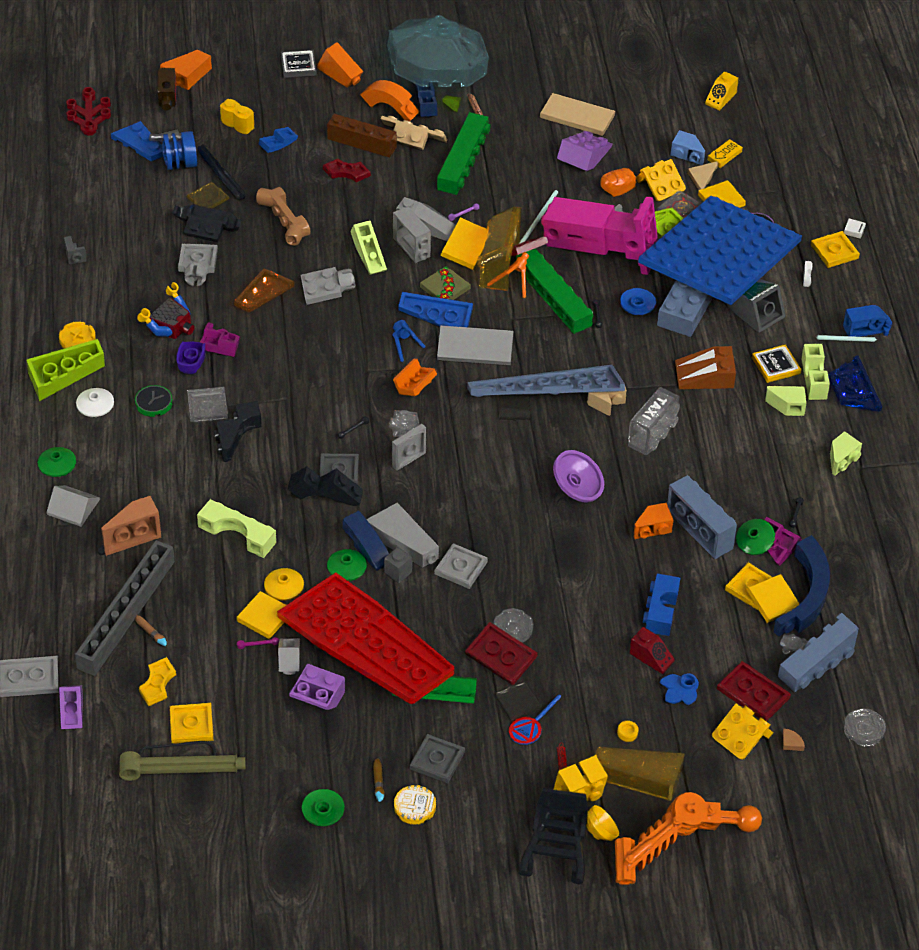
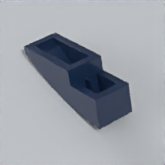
(426, 100)
(365, 539)

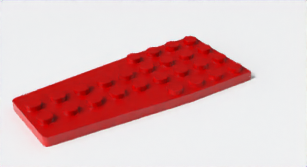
(367, 638)

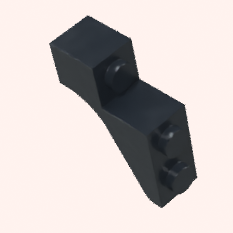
(230, 431)
(331, 485)

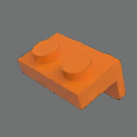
(413, 378)

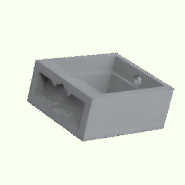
(412, 235)

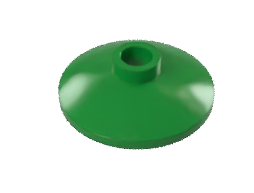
(56, 461)
(755, 544)
(347, 563)
(323, 800)

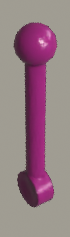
(241, 644)

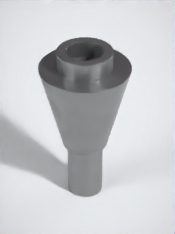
(159, 137)

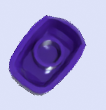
(190, 356)

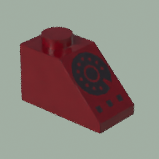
(651, 650)

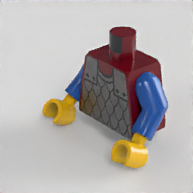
(170, 318)

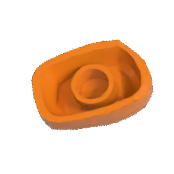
(618, 181)

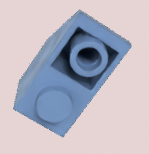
(688, 147)

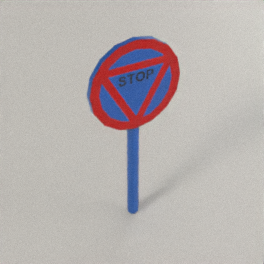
(527, 729)

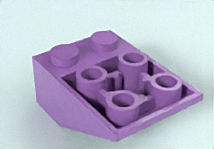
(583, 150)

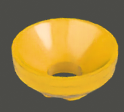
(601, 824)

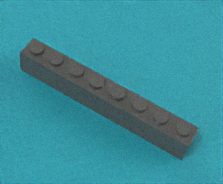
(124, 608)

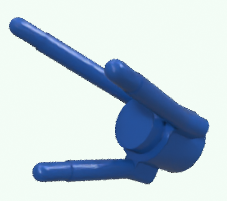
(403, 331)

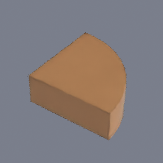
(792, 741)

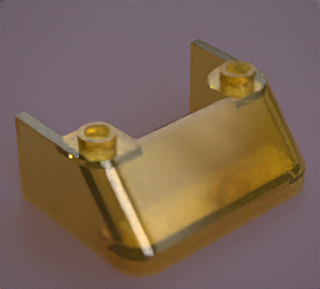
(498, 248)

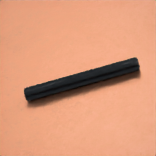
(222, 173)

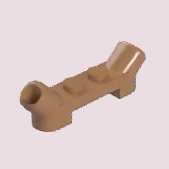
(276, 199)

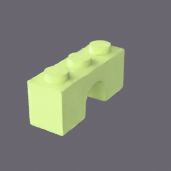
(813, 367)

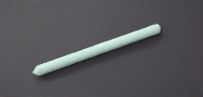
(846, 338)

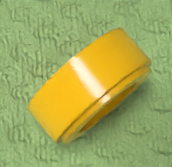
(627, 731)

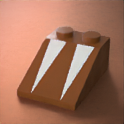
(707, 369)

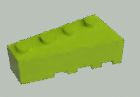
(64, 367)

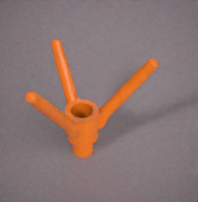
(519, 265)

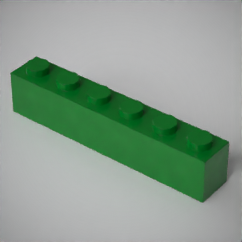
(463, 153)
(557, 293)

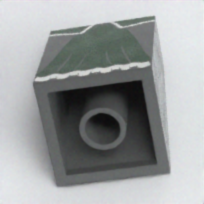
(760, 305)

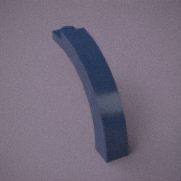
(817, 568)

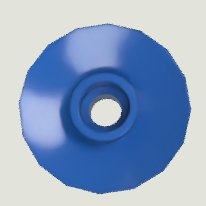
(638, 301)

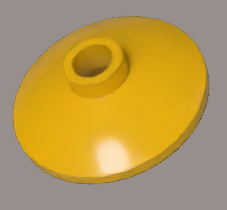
(285, 589)

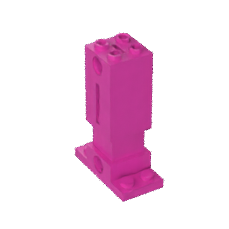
(600, 228)

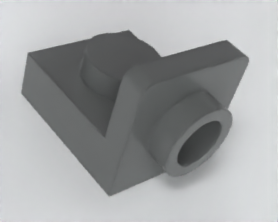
(74, 253)

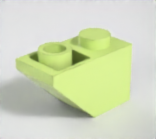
(787, 399)
(843, 452)

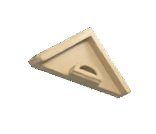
(702, 174)

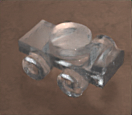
(792, 643)

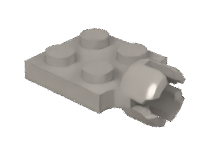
(197, 262)
(326, 284)

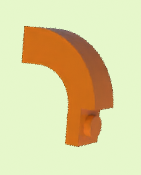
(392, 94)

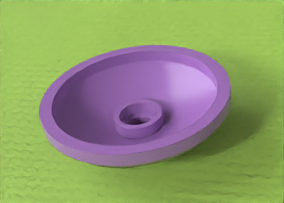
(578, 476)

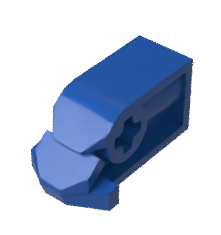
(866, 321)

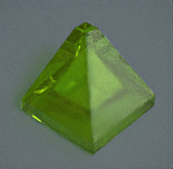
(452, 102)

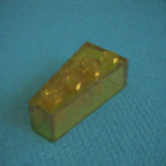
(642, 770)

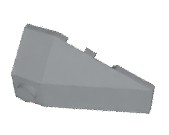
(436, 222)

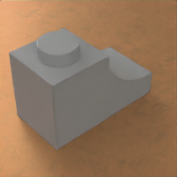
(289, 655)

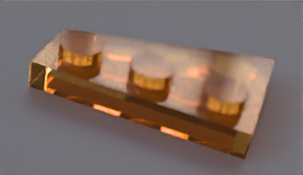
(262, 289)

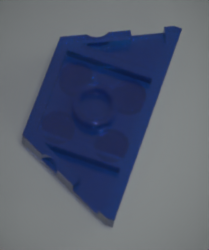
(854, 386)

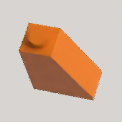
(340, 66)
(189, 68)

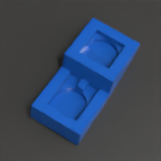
(280, 139)

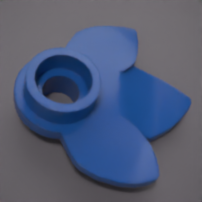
(678, 688)

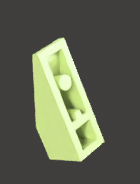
(368, 247)

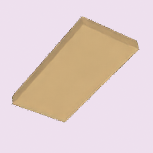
(577, 114)

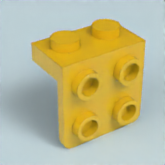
(662, 179)
(741, 731)

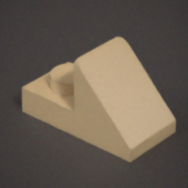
(603, 400)

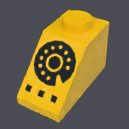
(722, 91)

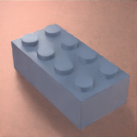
(683, 309)
(701, 517)

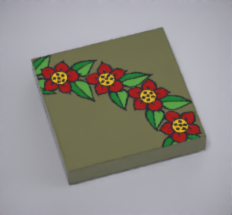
(445, 284)

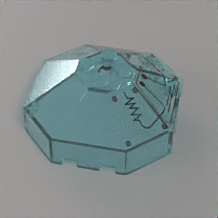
(437, 55)

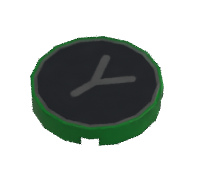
(153, 400)

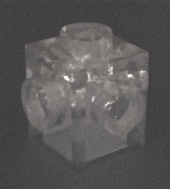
(403, 422)

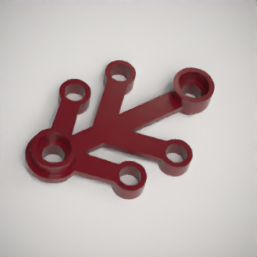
(88, 125)

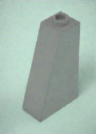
(399, 530)

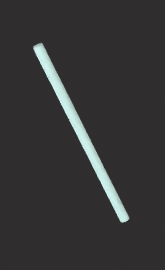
(539, 217)

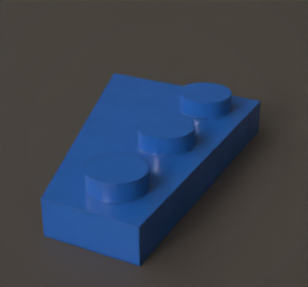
(137, 137)

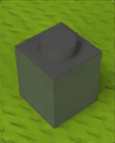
(398, 565)

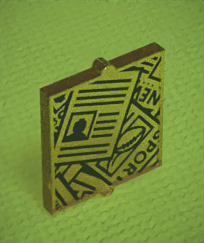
(208, 196)

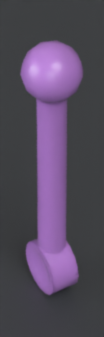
(451, 217)

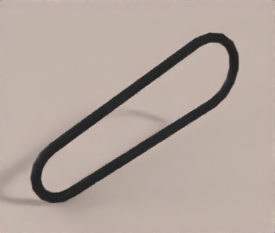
(179, 744)

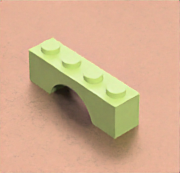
(216, 518)

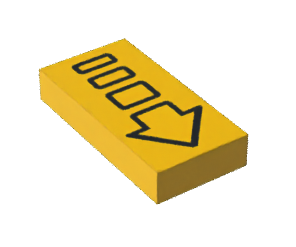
(725, 153)

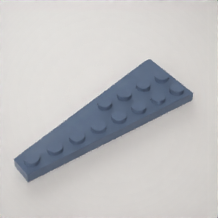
(588, 379)

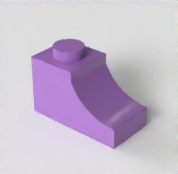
(71, 706)

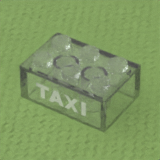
(653, 421)

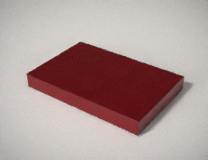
(501, 653)
(754, 690)

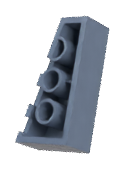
(820, 654)

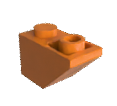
(654, 521)

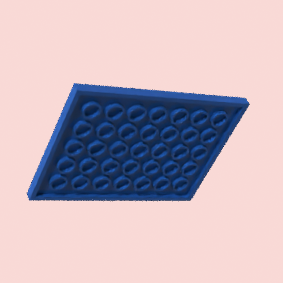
(720, 249)

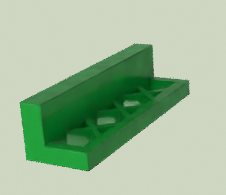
(454, 689)

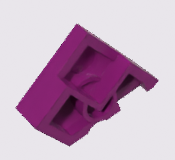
(220, 341)
(784, 542)

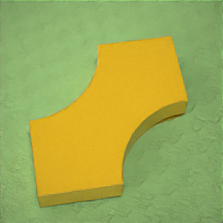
(154, 688)

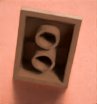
(132, 526)

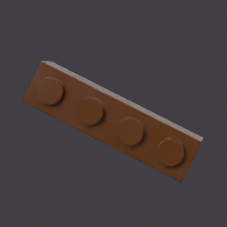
(362, 135)

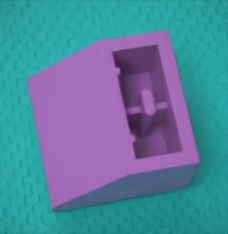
(319, 687)

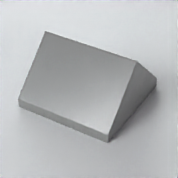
(71, 504)

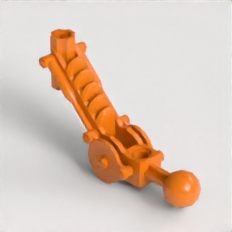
(682, 818)

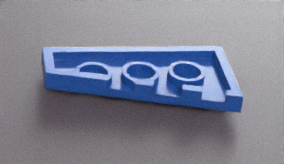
(436, 310)

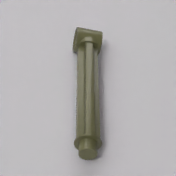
(134, 765)

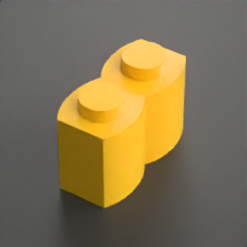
(237, 116)

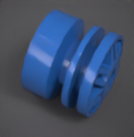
(179, 150)

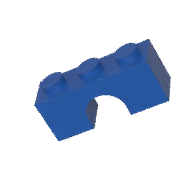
(664, 591)

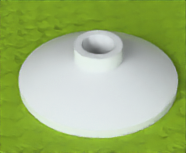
(95, 402)

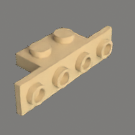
(411, 134)

